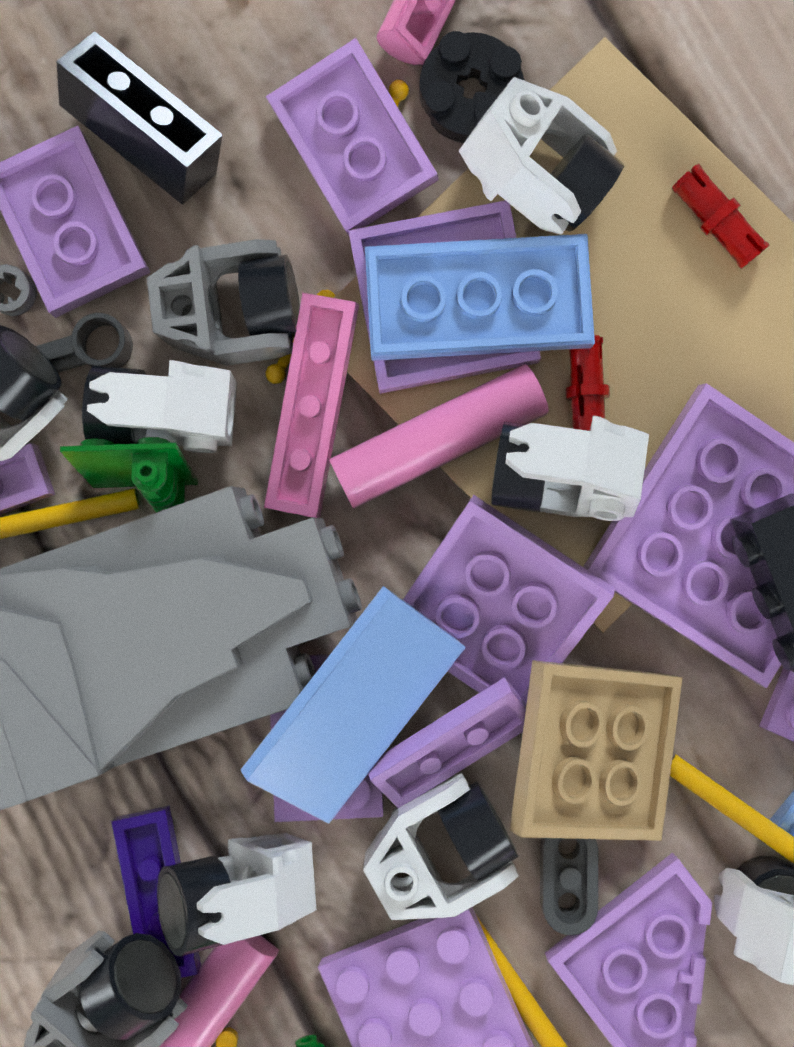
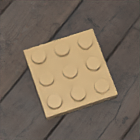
(595, 753)

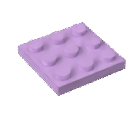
(464, 224)
(505, 598)
(424, 988)

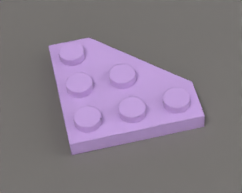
(642, 960)

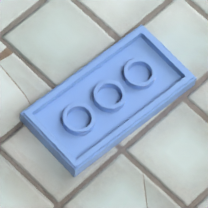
(479, 297)
(353, 707)

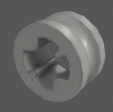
(22, 282)

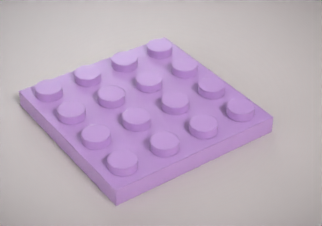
(678, 545)

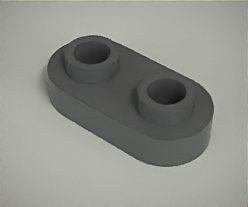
(569, 874)

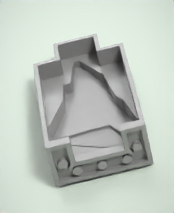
(158, 637)

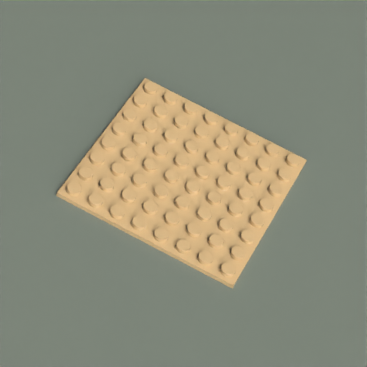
(660, 290)

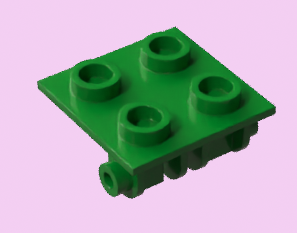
(150, 465)

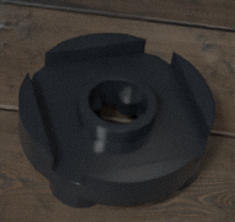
(457, 59)

